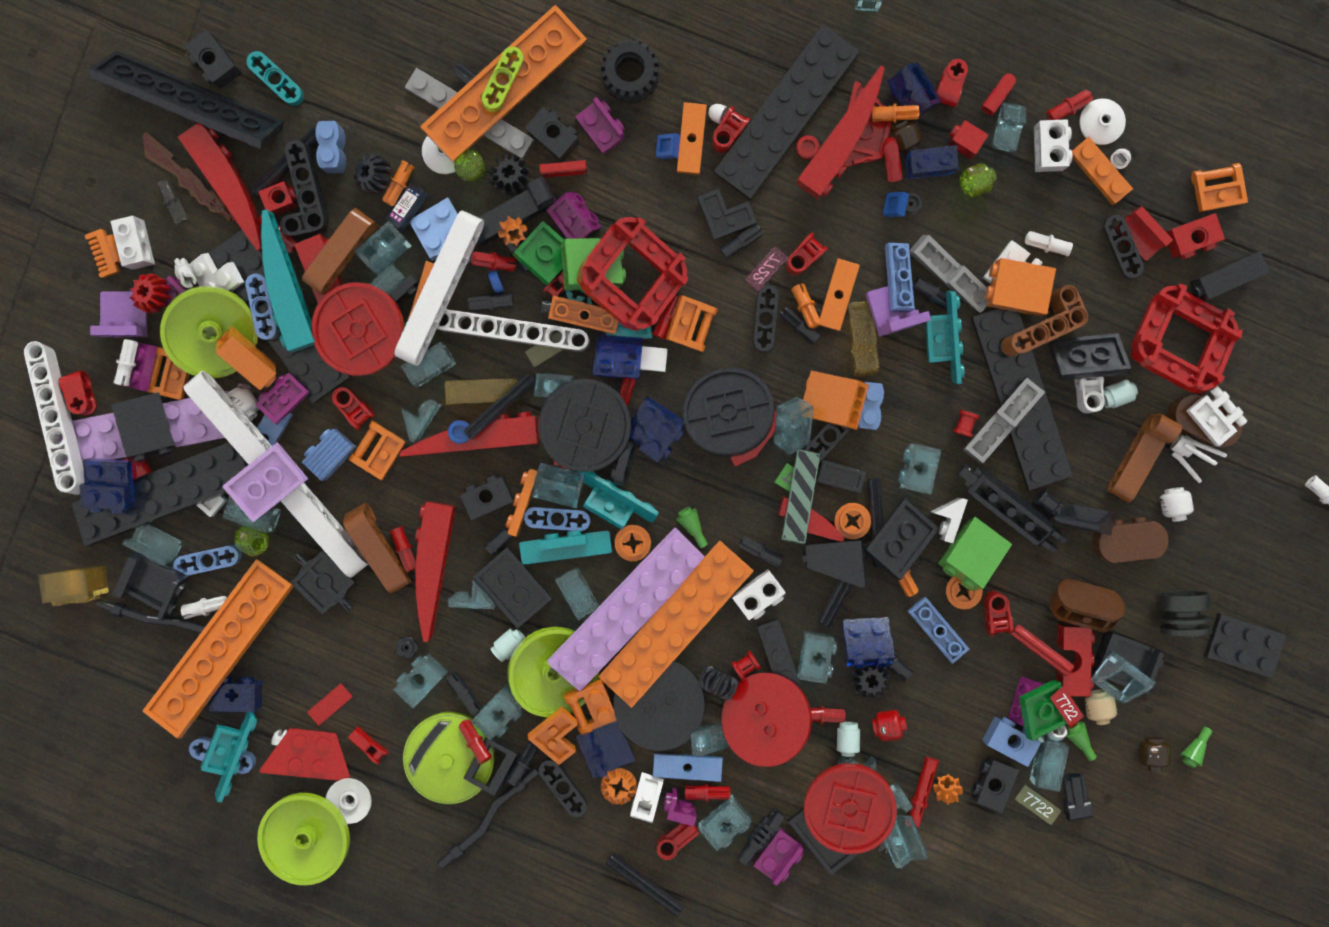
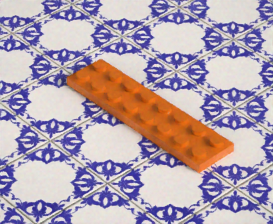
(465, 119)
(675, 624)
(218, 649)

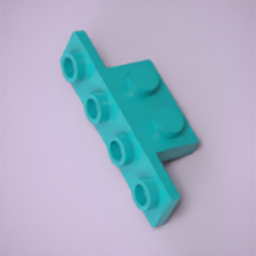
(943, 338)
(613, 503)
(565, 547)
(225, 751)

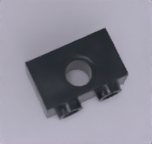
(207, 46)
(541, 125)
(473, 499)
(996, 796)

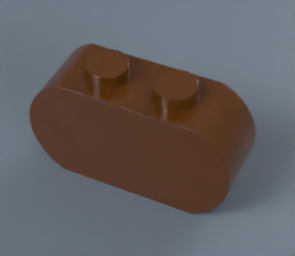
(1178, 413)
(1131, 541)
(1086, 605)

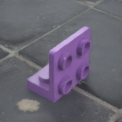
(120, 317)
(890, 322)

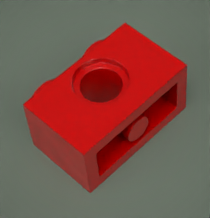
(1207, 231)

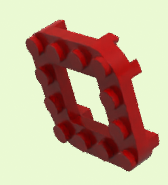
(595, 284)
(1219, 323)

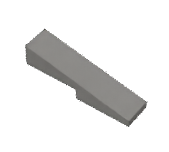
(949, 272)
(1003, 421)

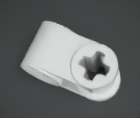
(1090, 388)

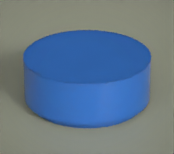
(496, 281)
(456, 432)

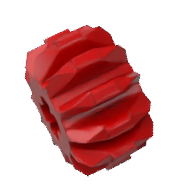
(150, 293)

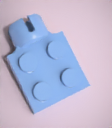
(434, 226)

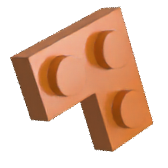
(550, 735)

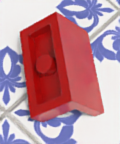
(1146, 233)

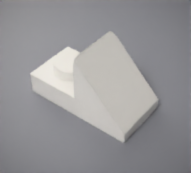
(953, 512)
(646, 797)

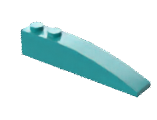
(283, 288)

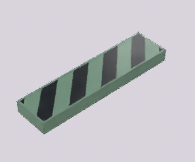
(800, 497)

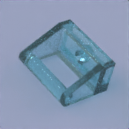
(1112, 666)

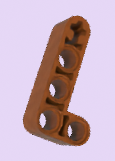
(339, 250)
(1044, 330)
(1142, 454)
(375, 548)

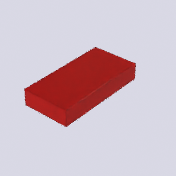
(563, 169)

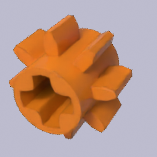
(512, 237)
(948, 789)

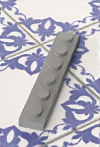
(438, 94)

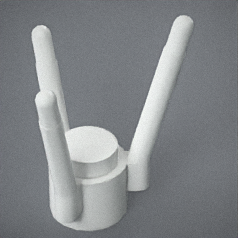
(1185, 447)

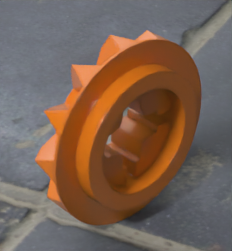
(853, 510)
(625, 550)
(961, 601)
(628, 782)

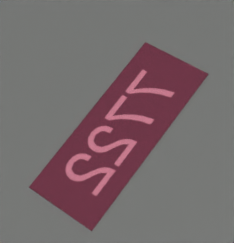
(766, 268)

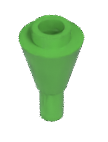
(689, 520)
(1079, 736)
(1195, 752)

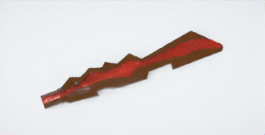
(186, 178)

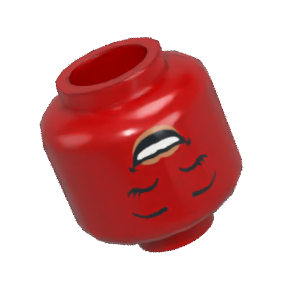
(889, 725)

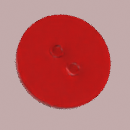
(357, 328)
(767, 720)
(850, 808)

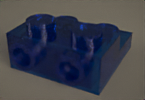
(655, 429)
(107, 485)
(868, 642)

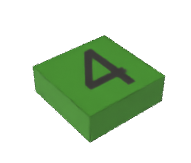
(785, 477)

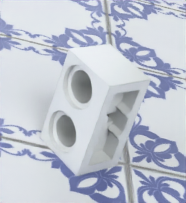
(1045, 144)
(132, 242)
(755, 590)

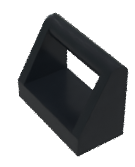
(1086, 518)
(506, 766)

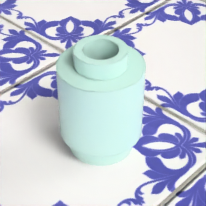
(1120, 394)
(506, 644)
(848, 739)

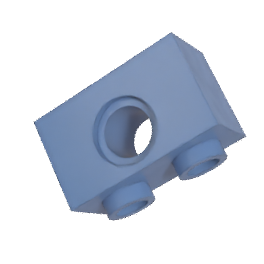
(998, 735)

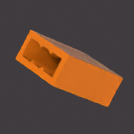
(1020, 287)
(246, 358)
(835, 399)

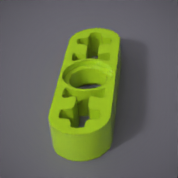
(504, 60)

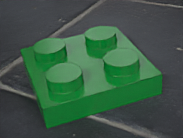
(541, 253)
(1039, 711)

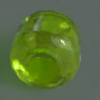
(470, 166)
(977, 180)
(251, 541)

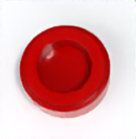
(807, 147)

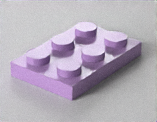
(265, 482)

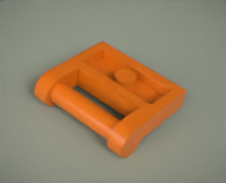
(1222, 194)
(685, 321)
(172, 380)
(384, 453)
(597, 703)

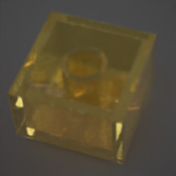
(73, 585)

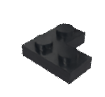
(724, 221)

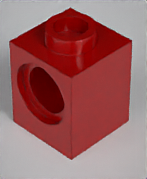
(967, 139)
(270, 195)

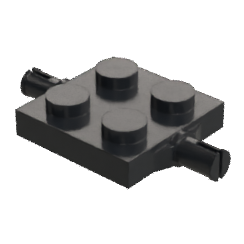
(322, 582)

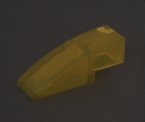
(863, 339)
(476, 390)

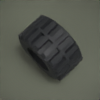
(630, 52)

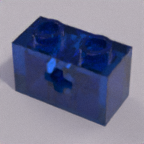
(914, 80)
(932, 162)
(248, 700)

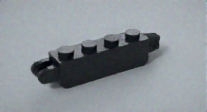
(1011, 507)

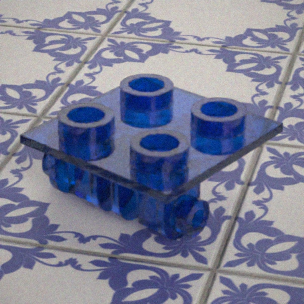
(618, 356)
(605, 749)

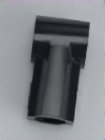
(1077, 804)

